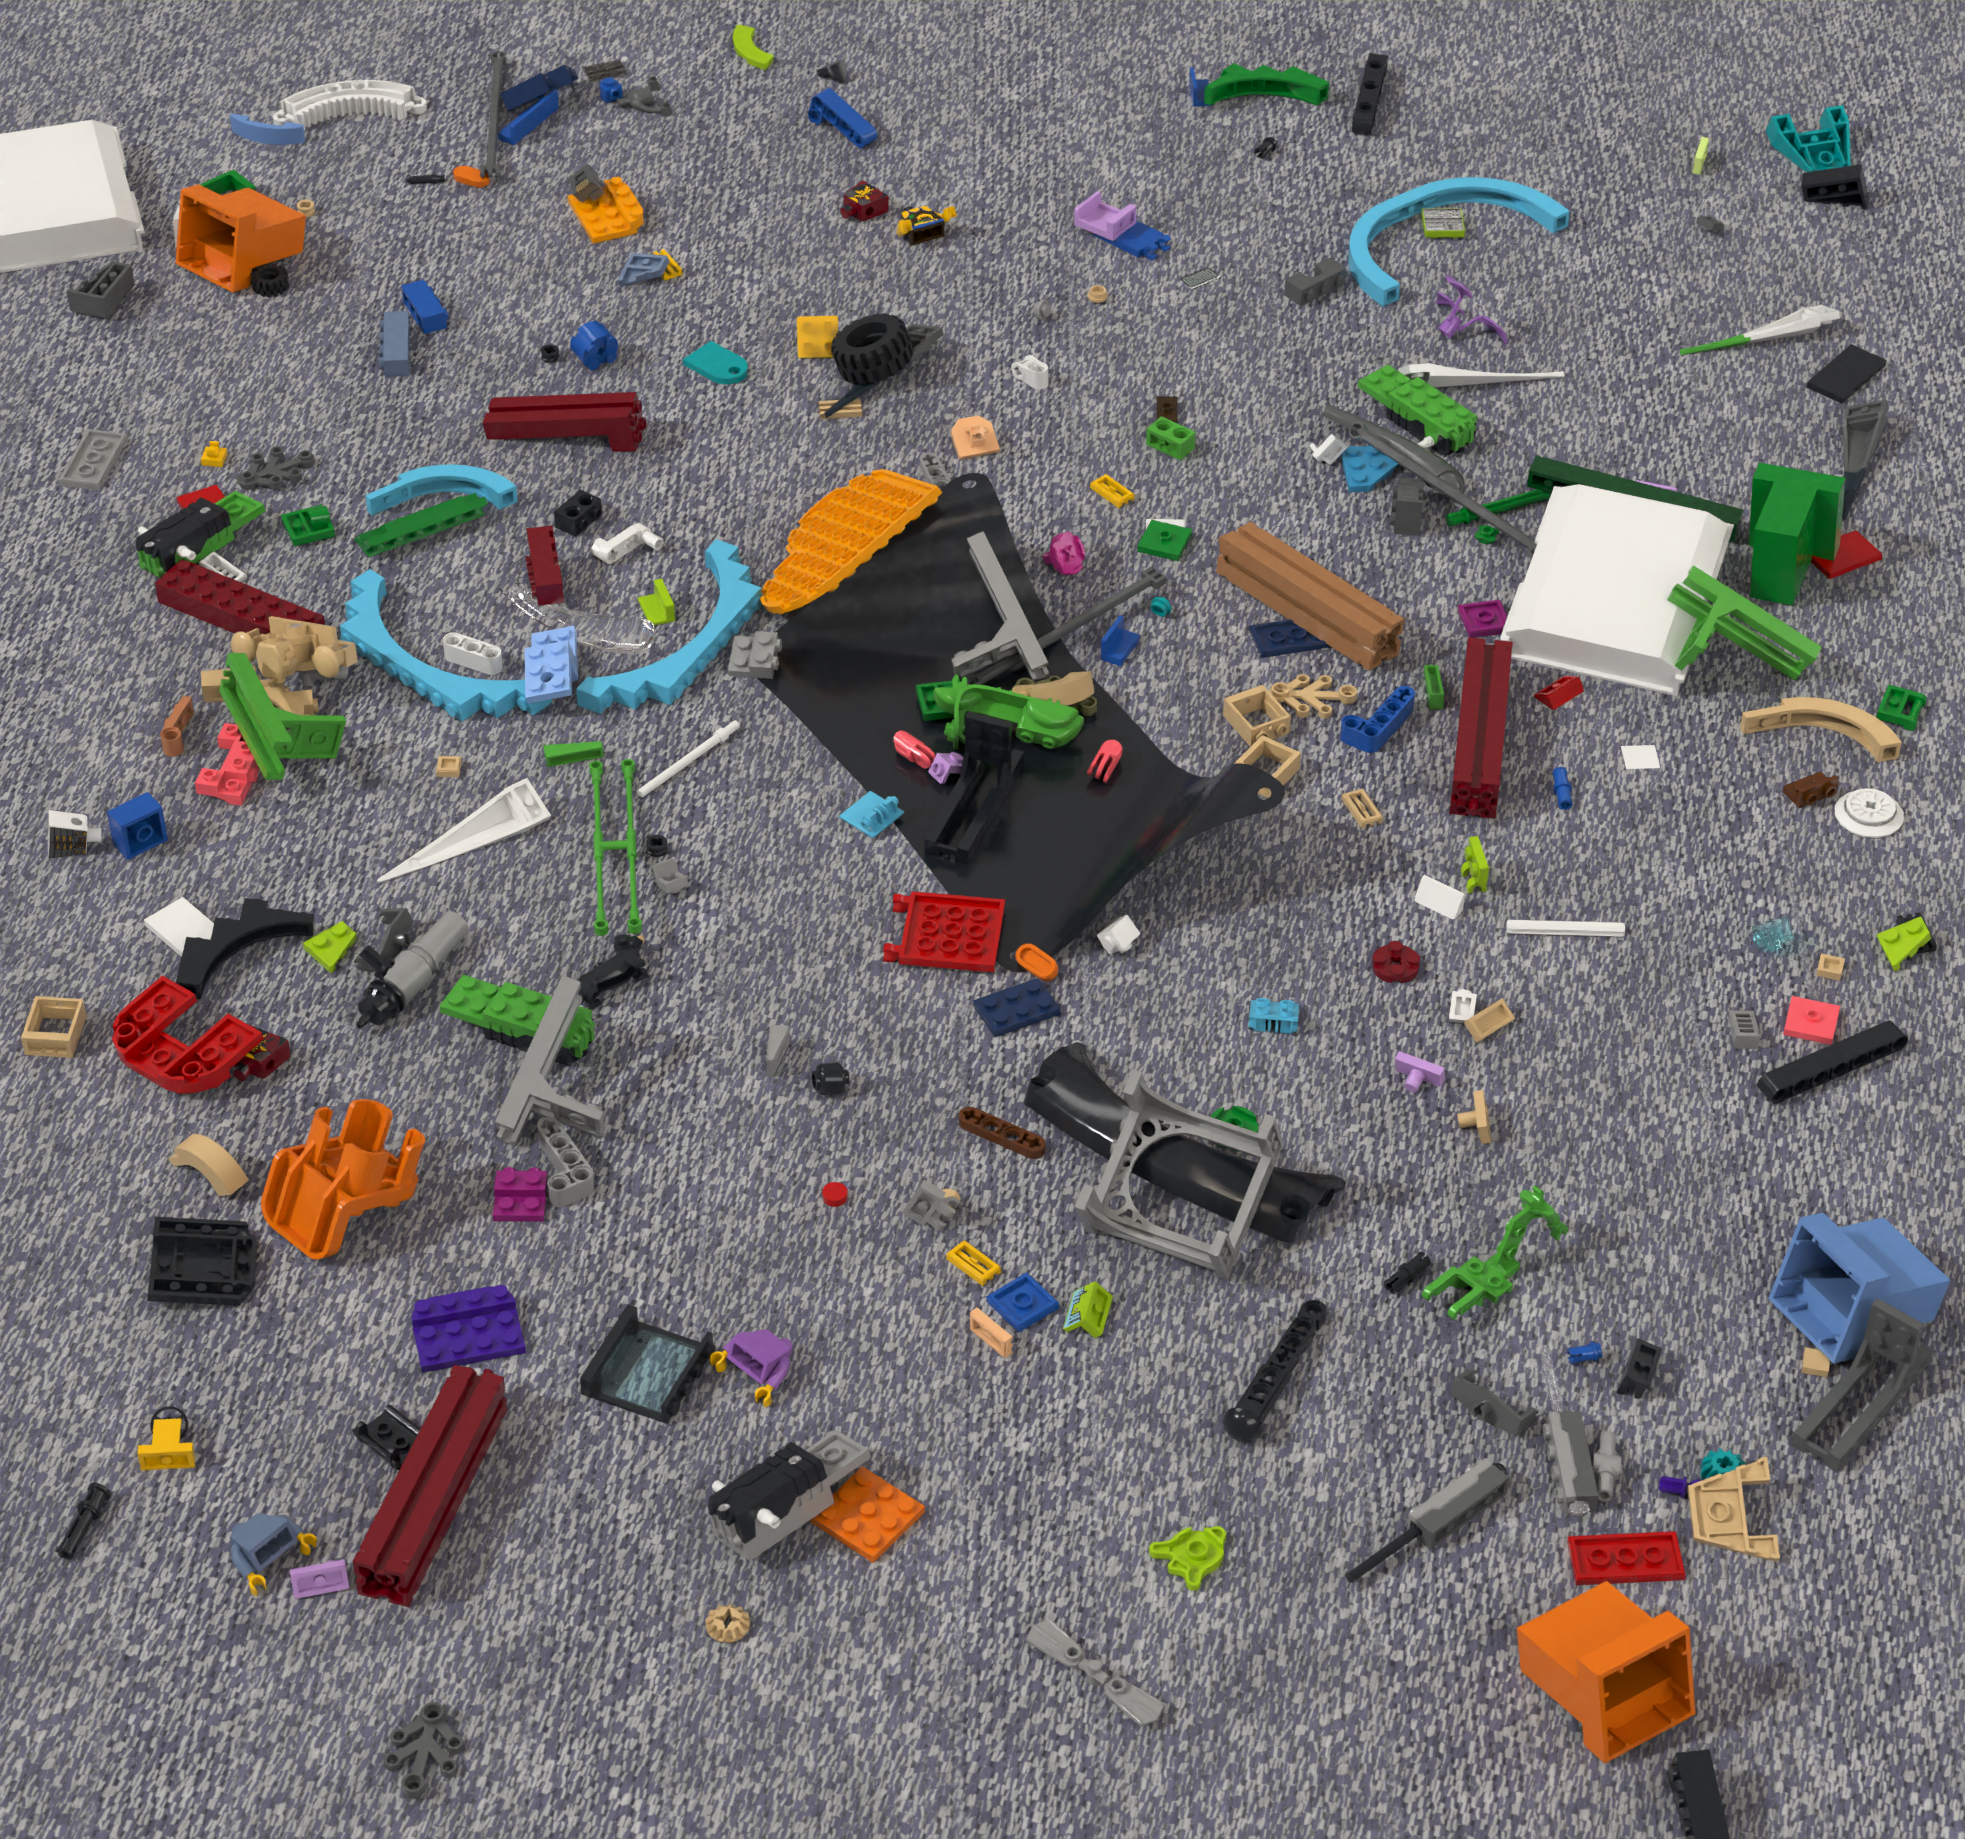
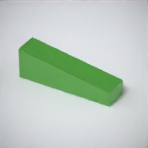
(1433, 687)
(572, 752)

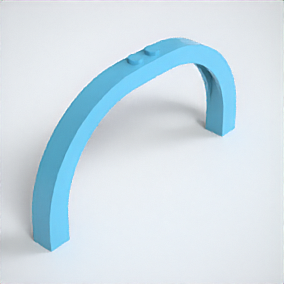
(1434, 194)

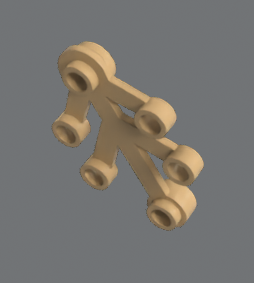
(1286, 693)

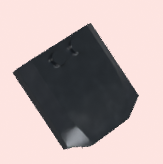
(202, 1261)

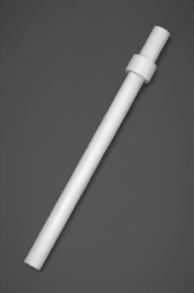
(719, 736)

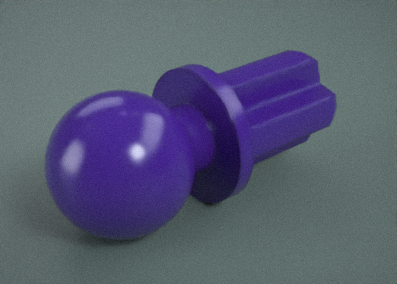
(1675, 1485)

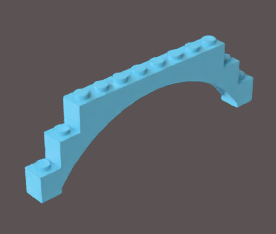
(671, 675)
(451, 692)

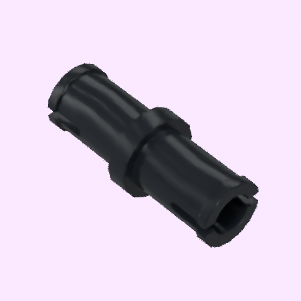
(1407, 1272)

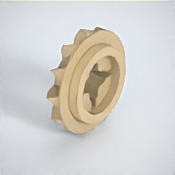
(737, 1627)

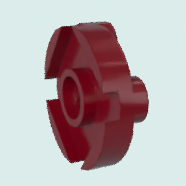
(1395, 952)

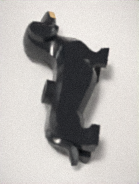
(614, 971)

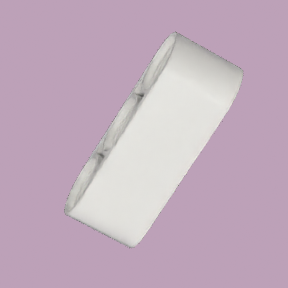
(472, 653)

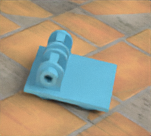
(872, 813)
(1285, 1011)

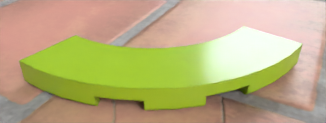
(745, 48)

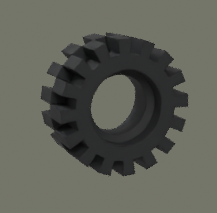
(270, 280)

